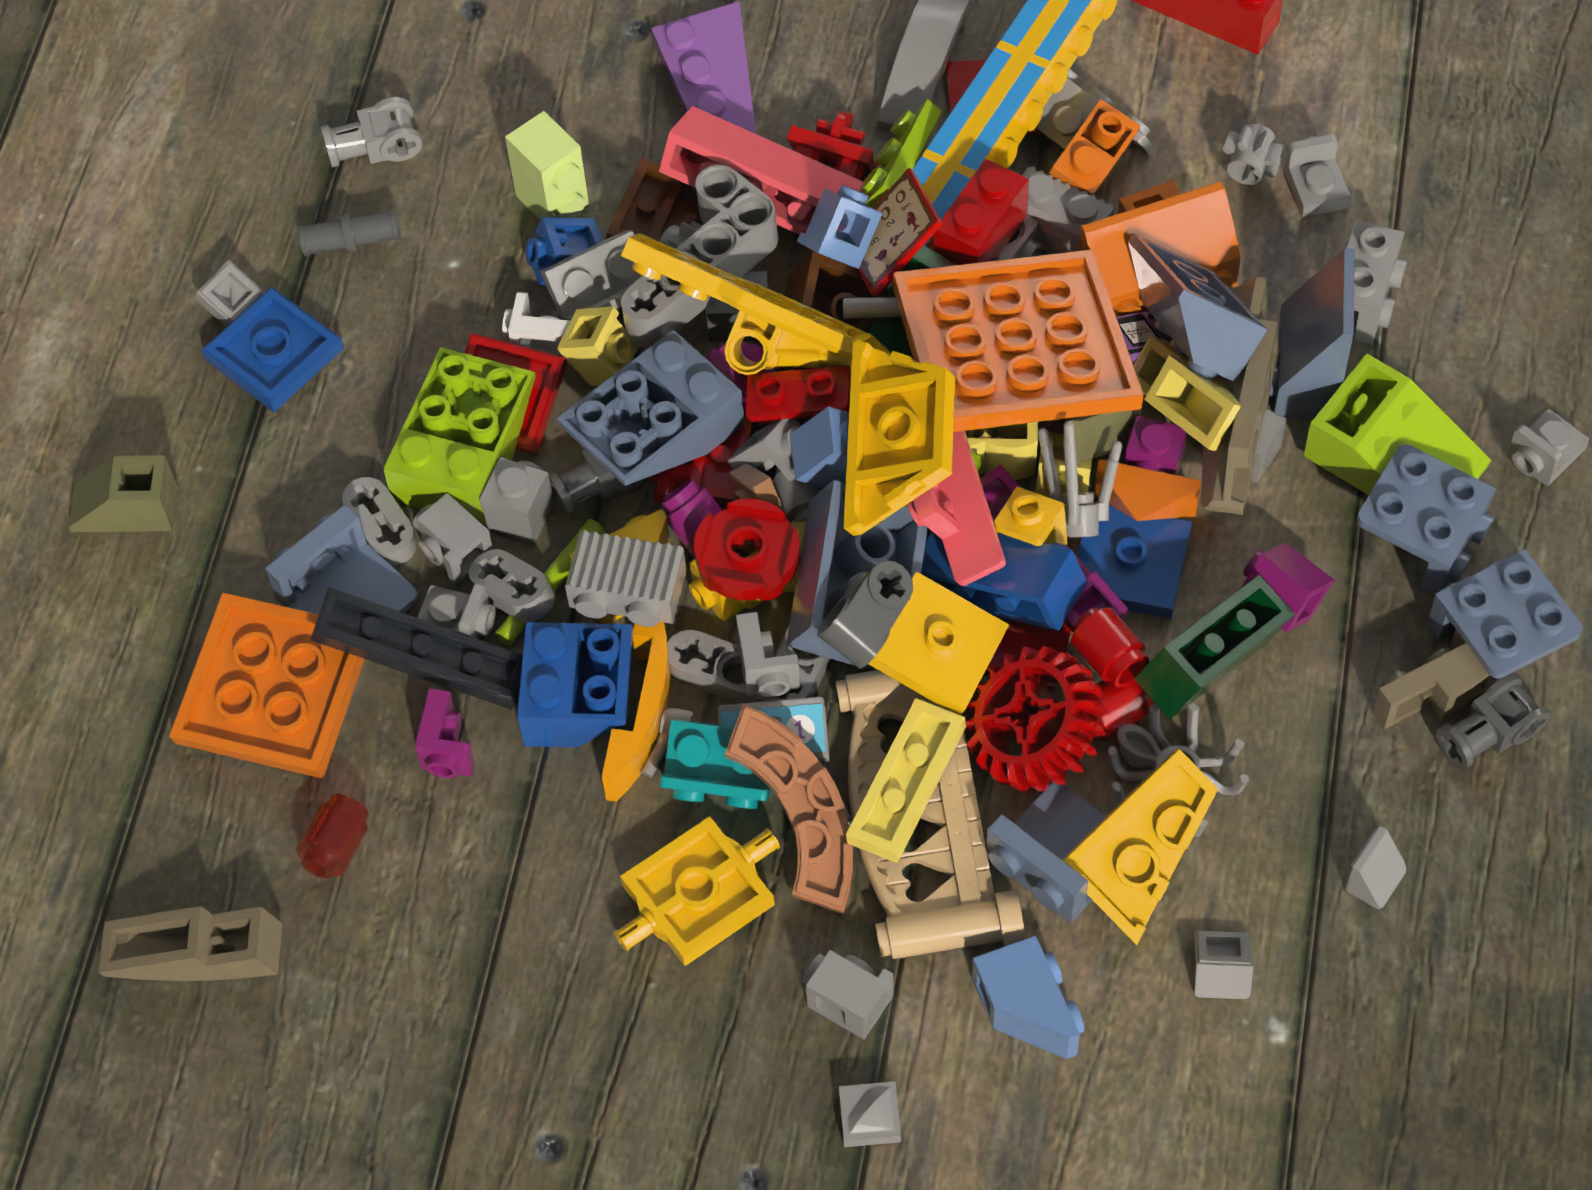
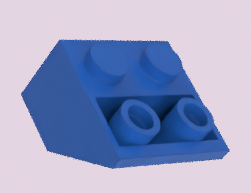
(573, 682)

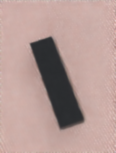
(418, 648)

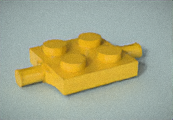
(697, 890)

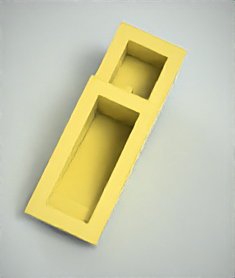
(1185, 397)

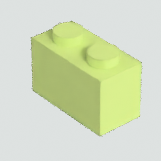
(547, 169)

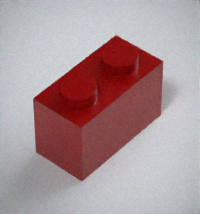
(983, 215)

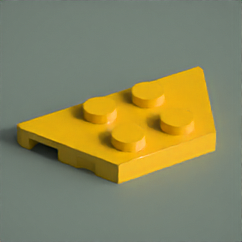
(895, 433)

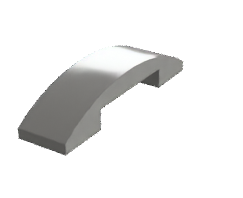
(922, 56)

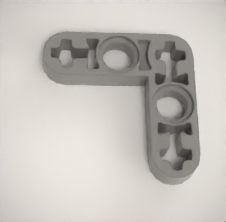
(697, 671)

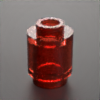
(333, 836)

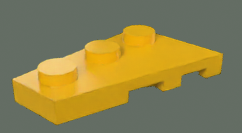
(1142, 841)

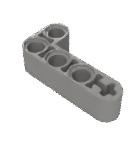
(734, 238)

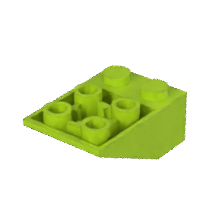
(1376, 415)
(458, 431)

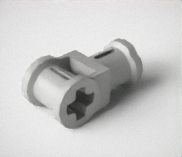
(375, 134)

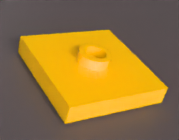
(940, 645)

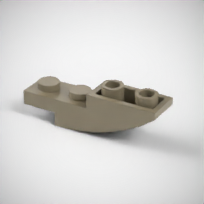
(1444, 683)

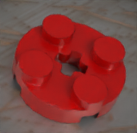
(750, 577)

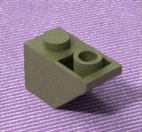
(125, 496)

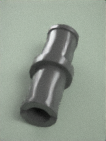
(349, 232)

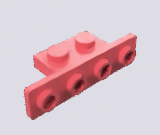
(961, 518)

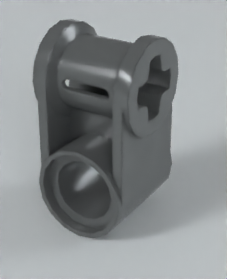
(867, 612)

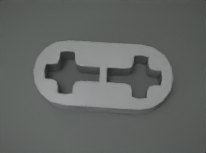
(388, 515)
(518, 577)

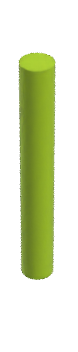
(555, 574)

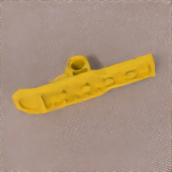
(786, 329)

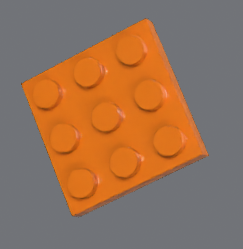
(266, 689)

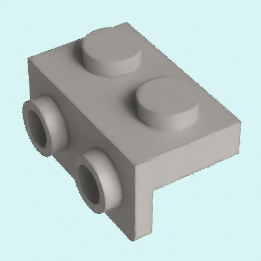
(1375, 272)

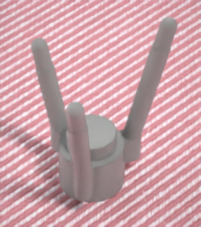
(1081, 511)

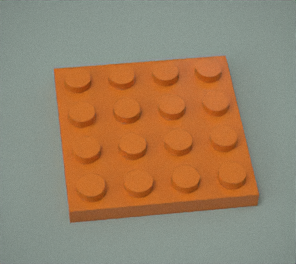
(1020, 338)

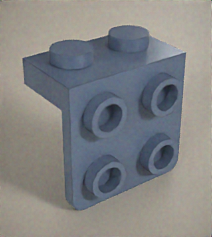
(1429, 513)
(336, 558)
(1505, 615)
(1038, 842)

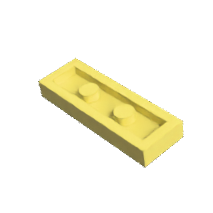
(906, 780)

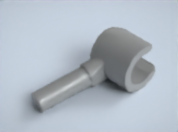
(662, 742)

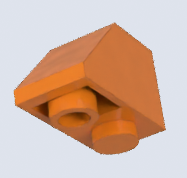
(1095, 149)

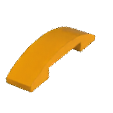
(631, 749)

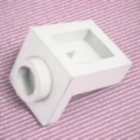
(536, 333)

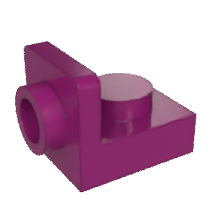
(438, 738)

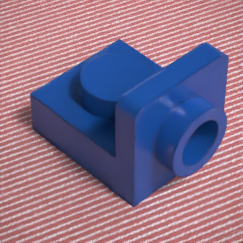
(559, 239)

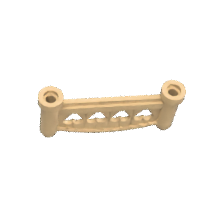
(965, 906)

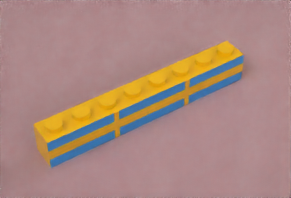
(1008, 94)

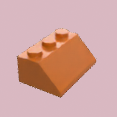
(1189, 224)

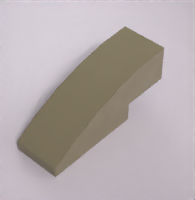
(192, 945)

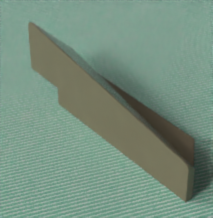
(1230, 467)

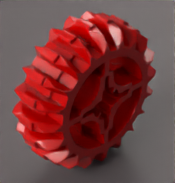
(1049, 731)

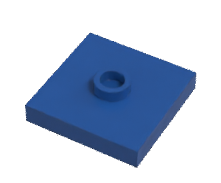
(272, 349)
(1139, 560)

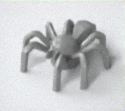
(1142, 752)

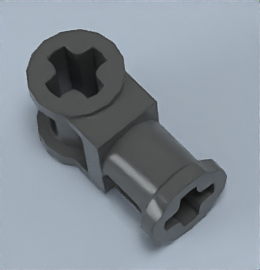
(585, 482)
(1495, 720)

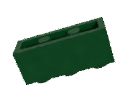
(1214, 647)

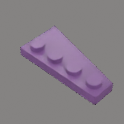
(709, 63)

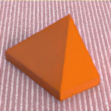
(1151, 493)

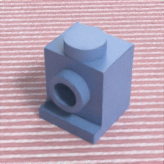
(842, 226)

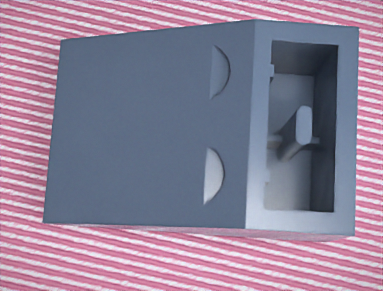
(656, 412)

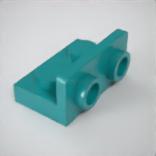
(699, 766)

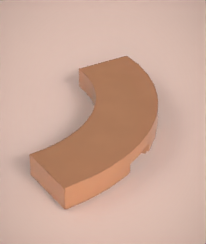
(810, 803)

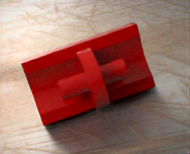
(835, 147)

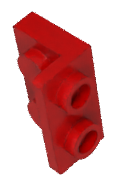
(797, 393)

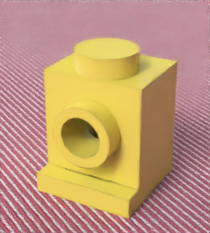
(606, 350)

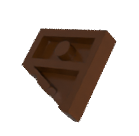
(654, 203)

